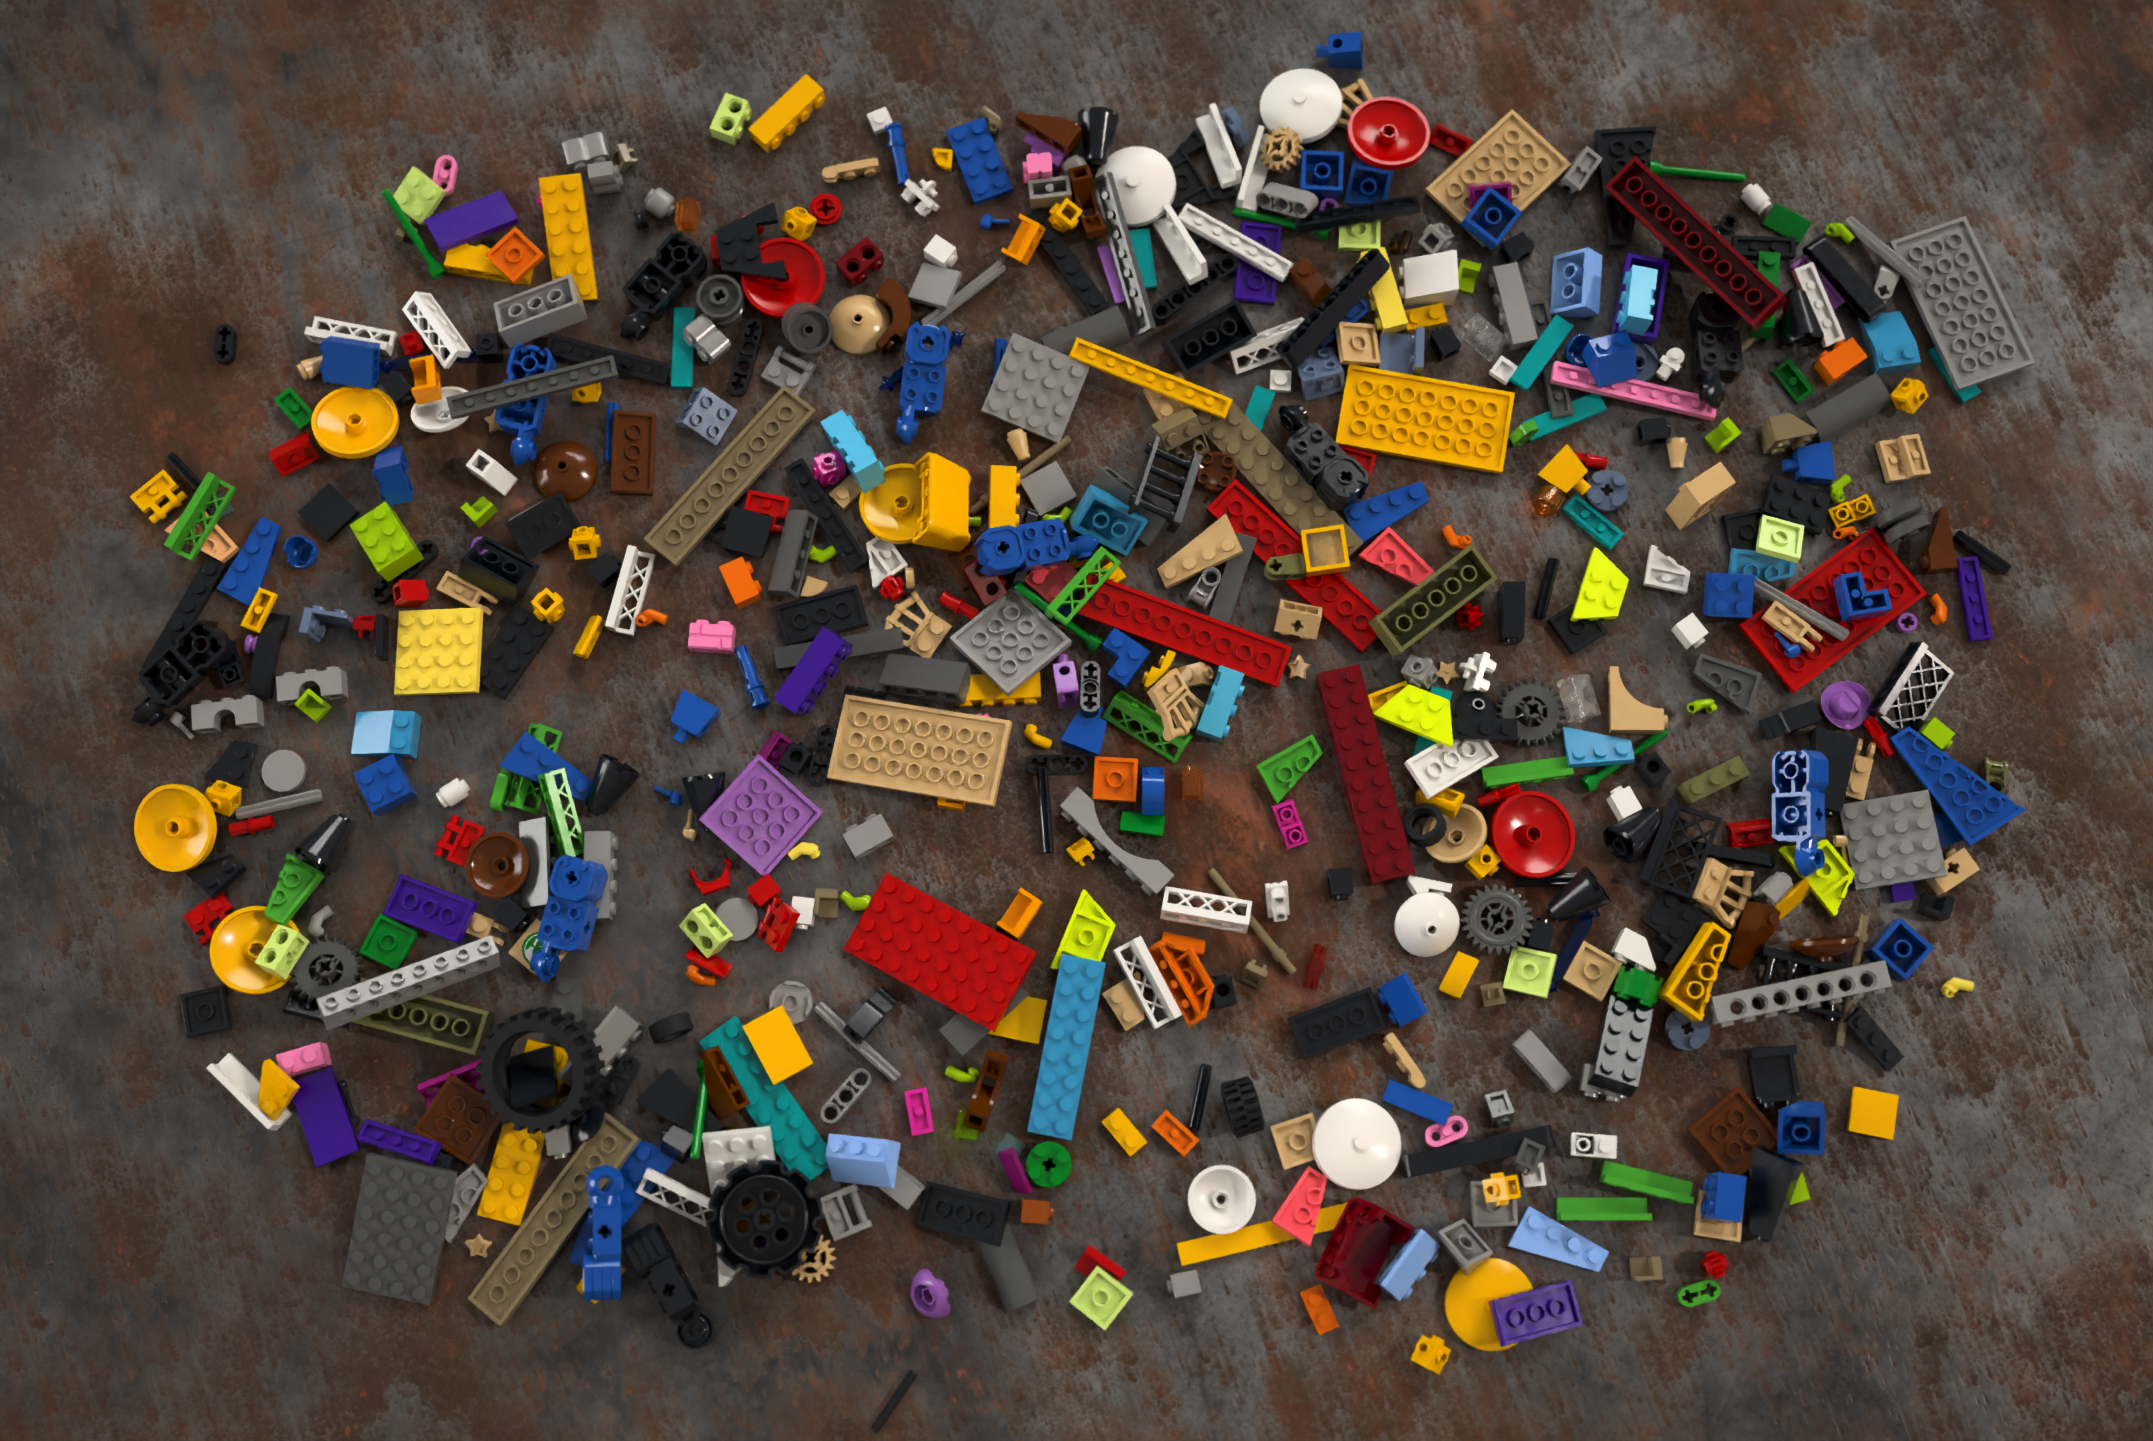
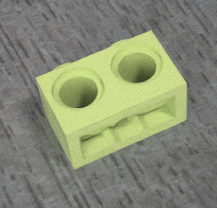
(725, 117)
(706, 930)
(282, 951)

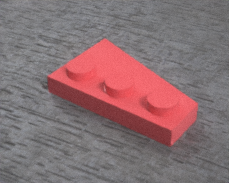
(1396, 557)
(1302, 1207)

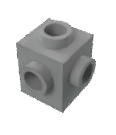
(1437, 238)
(1419, 671)

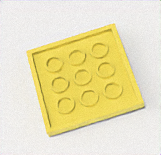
(438, 652)

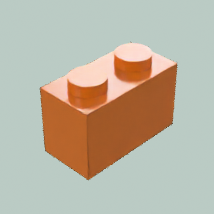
(1839, 361)
(740, 582)

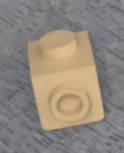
(1196, 674)

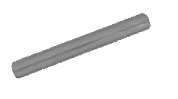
(1885, 252)
(966, 293)
(1801, 610)
(864, 1048)

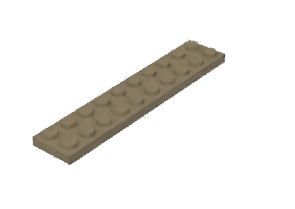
(1272, 474)
(730, 476)
(550, 1223)

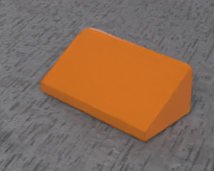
(1197, 944)

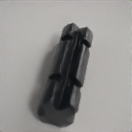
(863, 692)

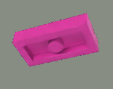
(919, 1111)

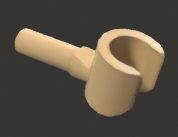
(688, 832)
(1841, 841)

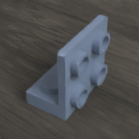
(1402, 352)
(1321, 374)
(706, 415)
(314, 618)

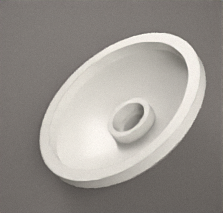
(435, 415)
(1418, 915)
(1238, 1196)

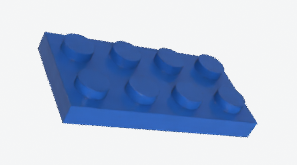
(979, 161)

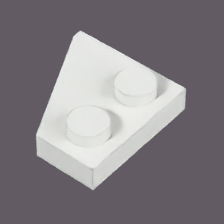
(883, 560)
(1665, 573)

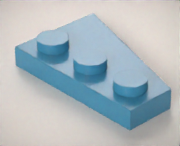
(1761, 565)
(1595, 749)

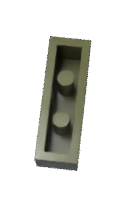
(1712, 781)

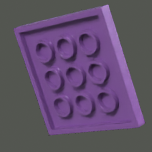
(761, 815)

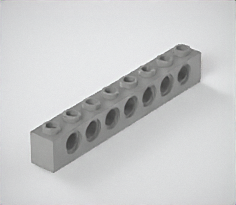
(1875, 972)
(408, 982)

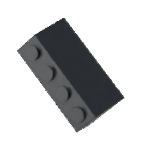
(1209, 338)

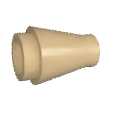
(310, 367)
(1018, 441)
(1677, 450)

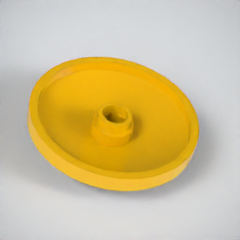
(355, 422)
(893, 506)
(175, 827)
(237, 947)
(1469, 1297)

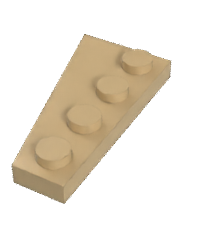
(1207, 550)

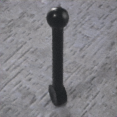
(354, 1119)

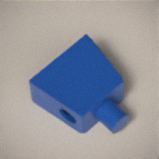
(1343, 50)
(1812, 464)
(692, 717)
(1085, 734)

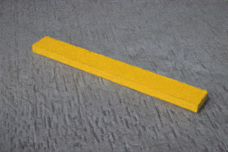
(1151, 378)
(1249, 1238)

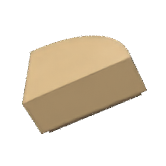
(813, 587)

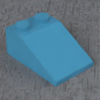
(1889, 344)
(1107, 519)
(386, 734)

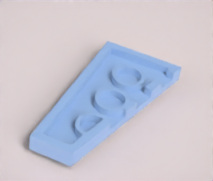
(1552, 1240)

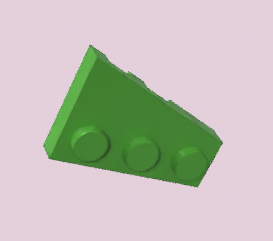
(1288, 766)
(292, 890)

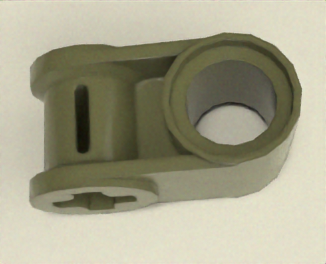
(1288, 567)
(1994, 773)

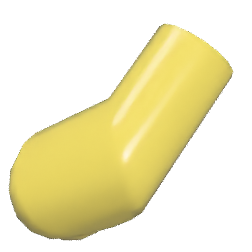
(804, 848)
(1955, 984)

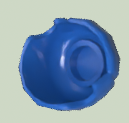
(1575, 348)
(301, 551)

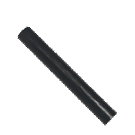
(893, 1402)

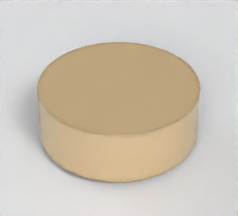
(909, 577)

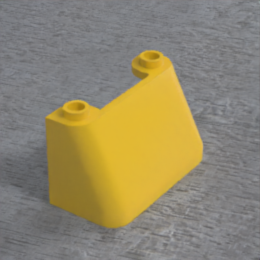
(944, 503)

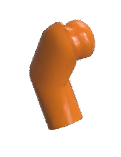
(1843, 532)
(1454, 540)
(1940, 610)
(650, 616)
(700, 979)

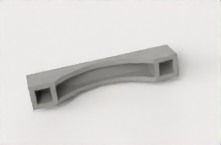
(1148, 872)

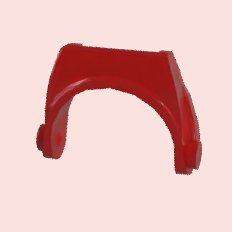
(716, 885)

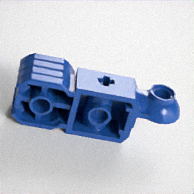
(922, 377)
(525, 417)
(1030, 547)
(1800, 805)
(569, 913)
(603, 1266)

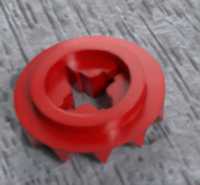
(817, 205)

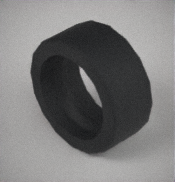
(1431, 837)
(671, 1027)

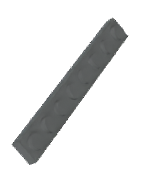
(1124, 254)
(532, 387)

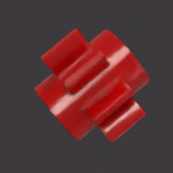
(892, 588)
(1469, 616)
(1714, 1264)

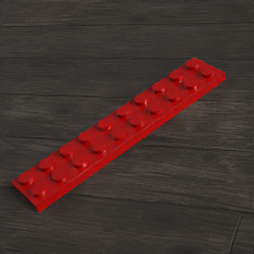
(1341, 602)
(1186, 631)

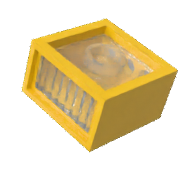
(1325, 550)

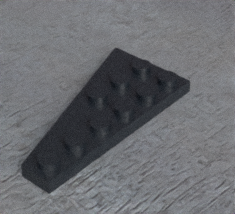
(1617, 149)

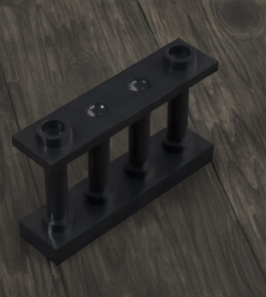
(1178, 499)
(1793, 962)

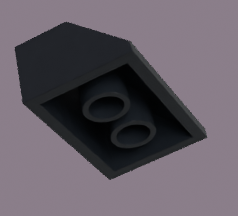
(498, 571)

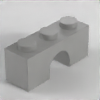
(331, 682)
(209, 715)

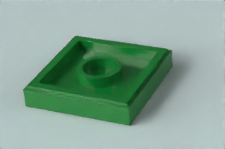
(389, 942)

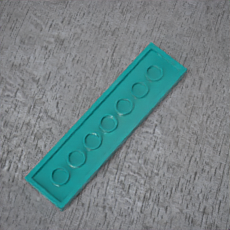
(774, 1106)

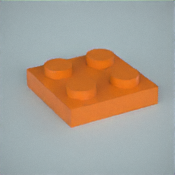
(515, 255)
(1115, 779)

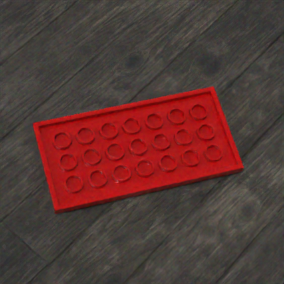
(1816, 590)
(940, 952)

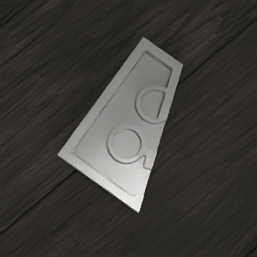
(466, 1193)

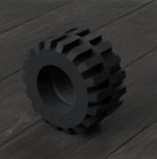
(1242, 1106)

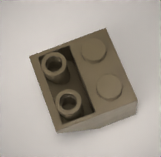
(1784, 433)
(1181, 434)

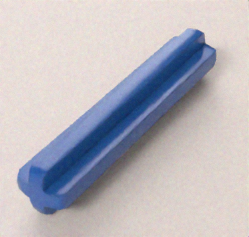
(610, 407)

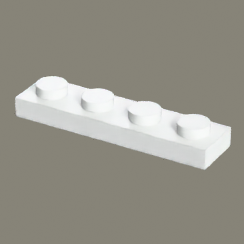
(1809, 281)

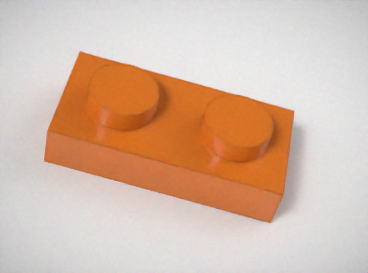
(1175, 1133)
(1319, 1309)

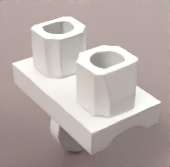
(926, 203)
(1670, 363)
(1474, 672)
(1277, 901)

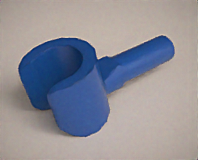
(987, 220)
(1789, 650)
(675, 797)

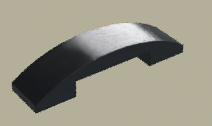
(266, 655)

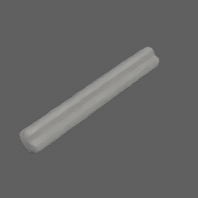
(278, 804)

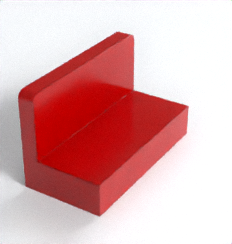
(294, 454)
(1092, 1258)

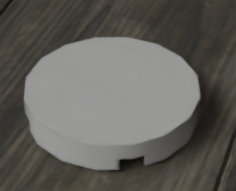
(283, 771)
(739, 918)
(795, 1000)

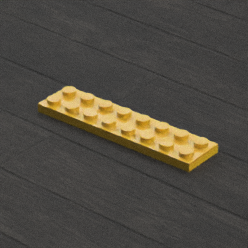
(517, 1161)

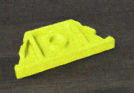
(1600, 590)
(1420, 714)
(1829, 882)
(1086, 932)

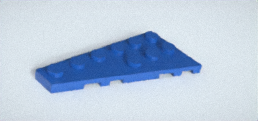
(1961, 794)
(633, 1170)

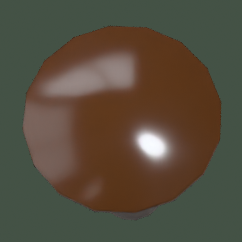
(1216, 471)

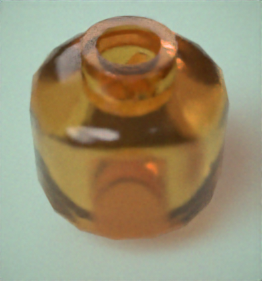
(1548, 500)

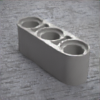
(1287, 200)
(1541, 1061)
(850, 1085)

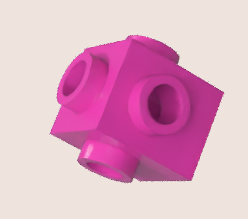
(829, 468)

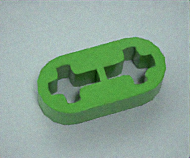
(1523, 433)
(501, 791)
(1699, 1298)

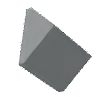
(1463, 1245)

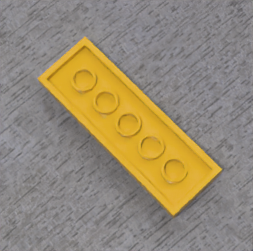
(568, 231)

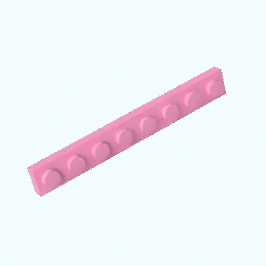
(1633, 391)

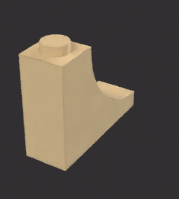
(1629, 714)

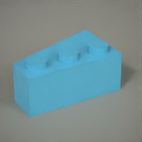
(1637, 300)
(1221, 704)

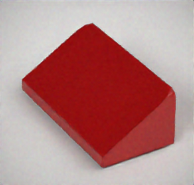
(1450, 140)
(1750, 833)
(712, 964)

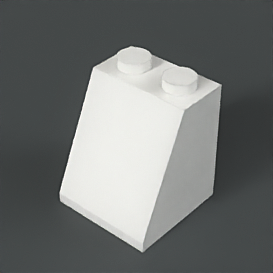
(1429, 279)

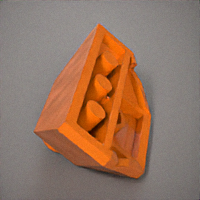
(1184, 978)

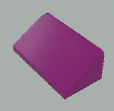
(1475, 191)
(775, 748)
(1015, 1171)

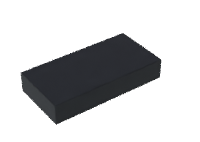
(381, 648)

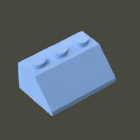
(1576, 284)
(862, 1160)
(1409, 1265)

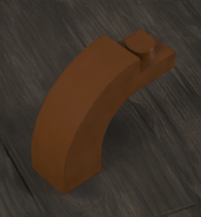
(1085, 198)
(896, 300)
(986, 1090)

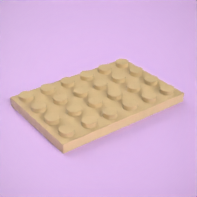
(1505, 153)

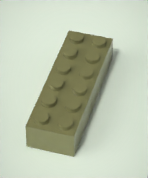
(1432, 600)
(435, 1022)

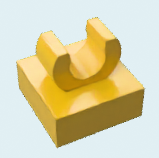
(1080, 850)

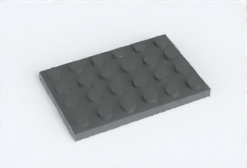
(399, 1228)

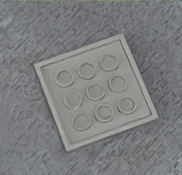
(1035, 388)
(1010, 641)
(1892, 840)

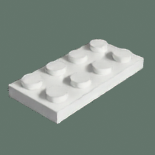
(1444, 766)

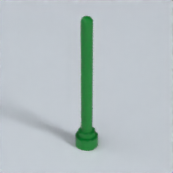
(1658, 169)
(1322, 234)
(435, 268)
(1091, 641)
(1591, 782)
(700, 1113)

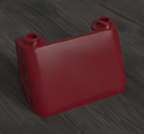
(1360, 1249)

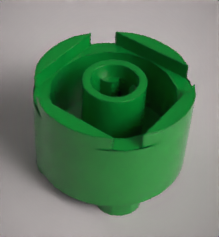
(1638, 986)
(1037, 1170)

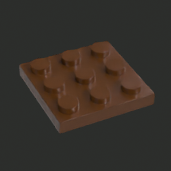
(459, 1119)
(1732, 1131)

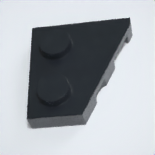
(234, 764)
(217, 875)

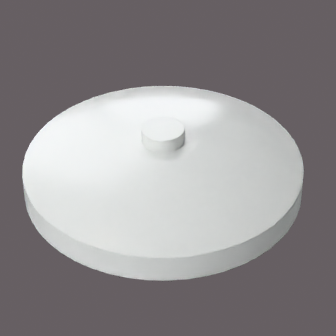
(1302, 101)
(1142, 182)
(1356, 1144)

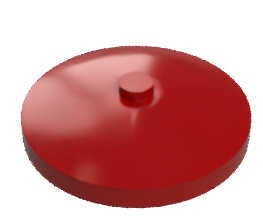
(1388, 133)
(803, 283)
(1532, 834)

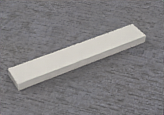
(1235, 242)

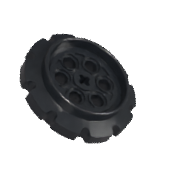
(739, 1248)

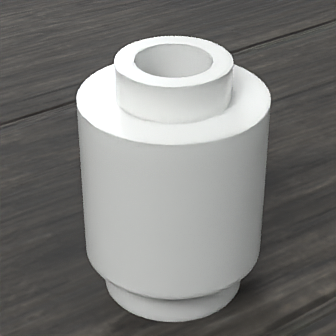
(1756, 198)
(453, 792)

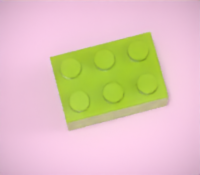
(386, 541)

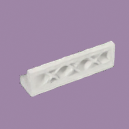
(1219, 148)
(1254, 175)
(1181, 246)
(437, 323)
(318, 335)
(1263, 340)
(622, 589)
(1202, 916)
(1154, 978)
(245, 1089)
(678, 1188)

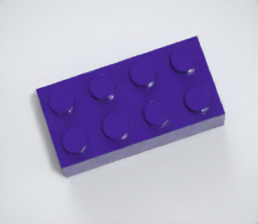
(1662, 265)
(813, 672)

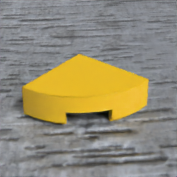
(943, 158)

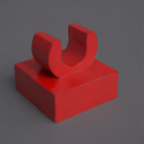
(412, 343)
(364, 622)

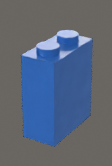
(350, 362)

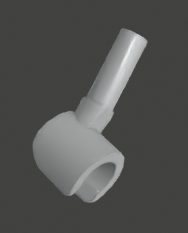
(177, 719)

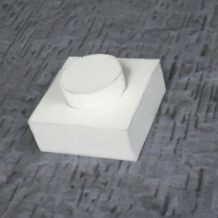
(879, 119)
(1503, 370)
(1280, 381)
(1535, 1179)

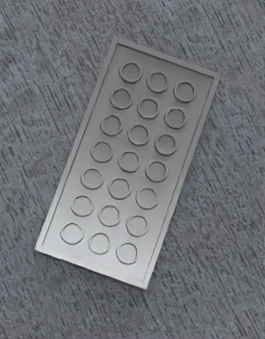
(1963, 305)

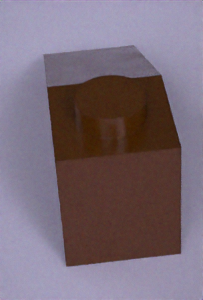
(1052, 130)
(1308, 282)
(1939, 550)
(1754, 930)
(722, 1085)

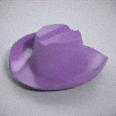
(1845, 704)
(929, 1295)

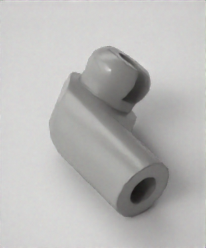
(317, 919)

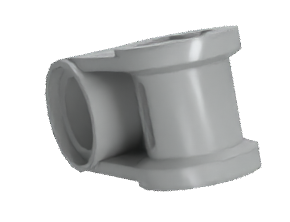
(1885, 282)
(1202, 591)

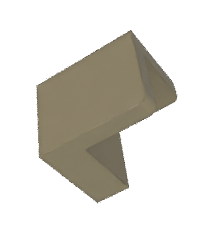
(826, 903)
(1645, 1268)

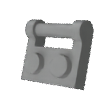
(781, 375)
(838, 1216)

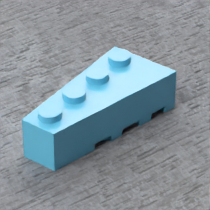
(854, 451)

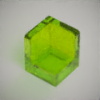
(963, 1131)

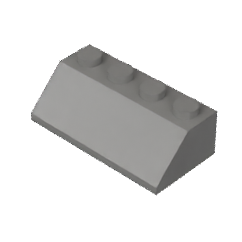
(539, 311)
(614, 1036)

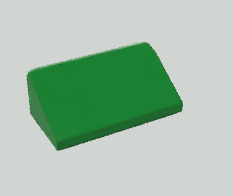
(1786, 223)
(1794, 380)
(1142, 824)

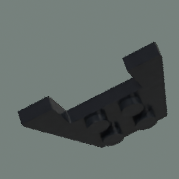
(1189, 182)
(741, 249)

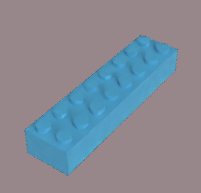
(1066, 1047)

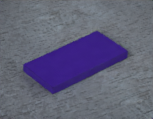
(471, 221)
(1250, 282)
(430, 909)
(325, 1117)
(1535, 1313)

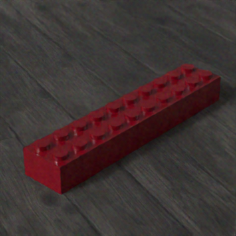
(1695, 243)
(1364, 775)

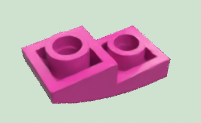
(1289, 823)

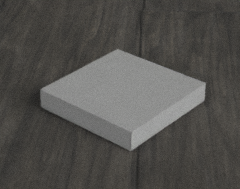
(934, 286)
(1048, 489)
(1489, 1214)

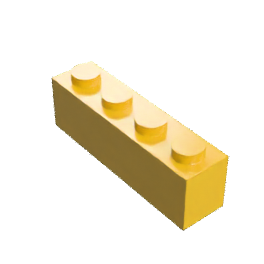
(787, 113)
(472, 262)
(1003, 496)
(987, 694)

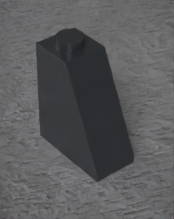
(1511, 612)

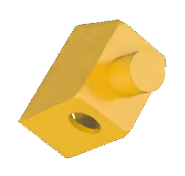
(1566, 471)

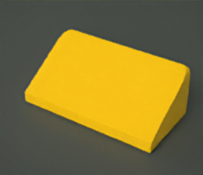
(259, 610)
(589, 637)
(1447, 801)
(1797, 894)
(1458, 975)

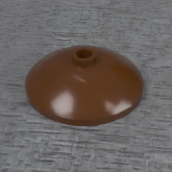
(572, 481)
(485, 862)
(1825, 947)

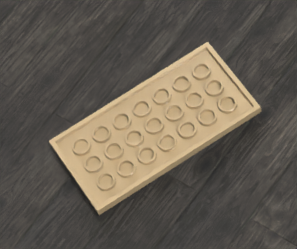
(920, 750)

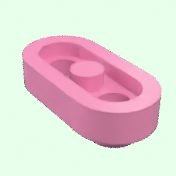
(446, 177)
(1446, 1133)

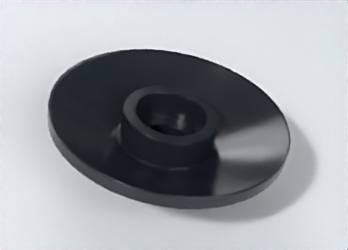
(1466, 707)
(588, 1124)

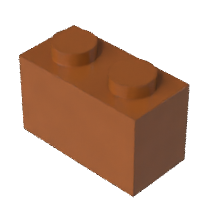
(1036, 1212)

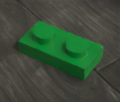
(295, 408)

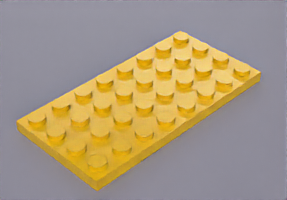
(1425, 419)

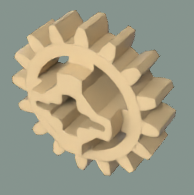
(1280, 149)
(818, 1265)

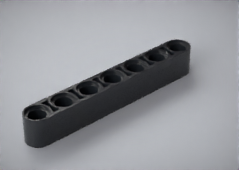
(1333, 308)
(1474, 1151)

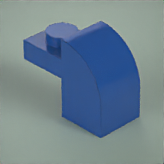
(1152, 790)

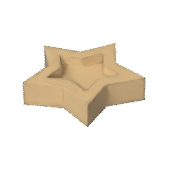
(492, 423)
(1298, 668)
(1447, 672)
(478, 1246)

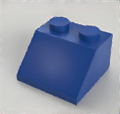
(1367, 183)
(1611, 359)
(1401, 1000)
(1801, 1128)

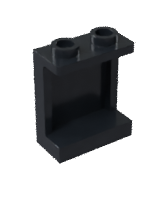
(1773, 1075)

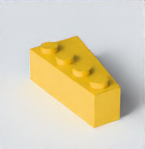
(1694, 975)

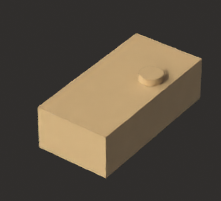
(1700, 495)

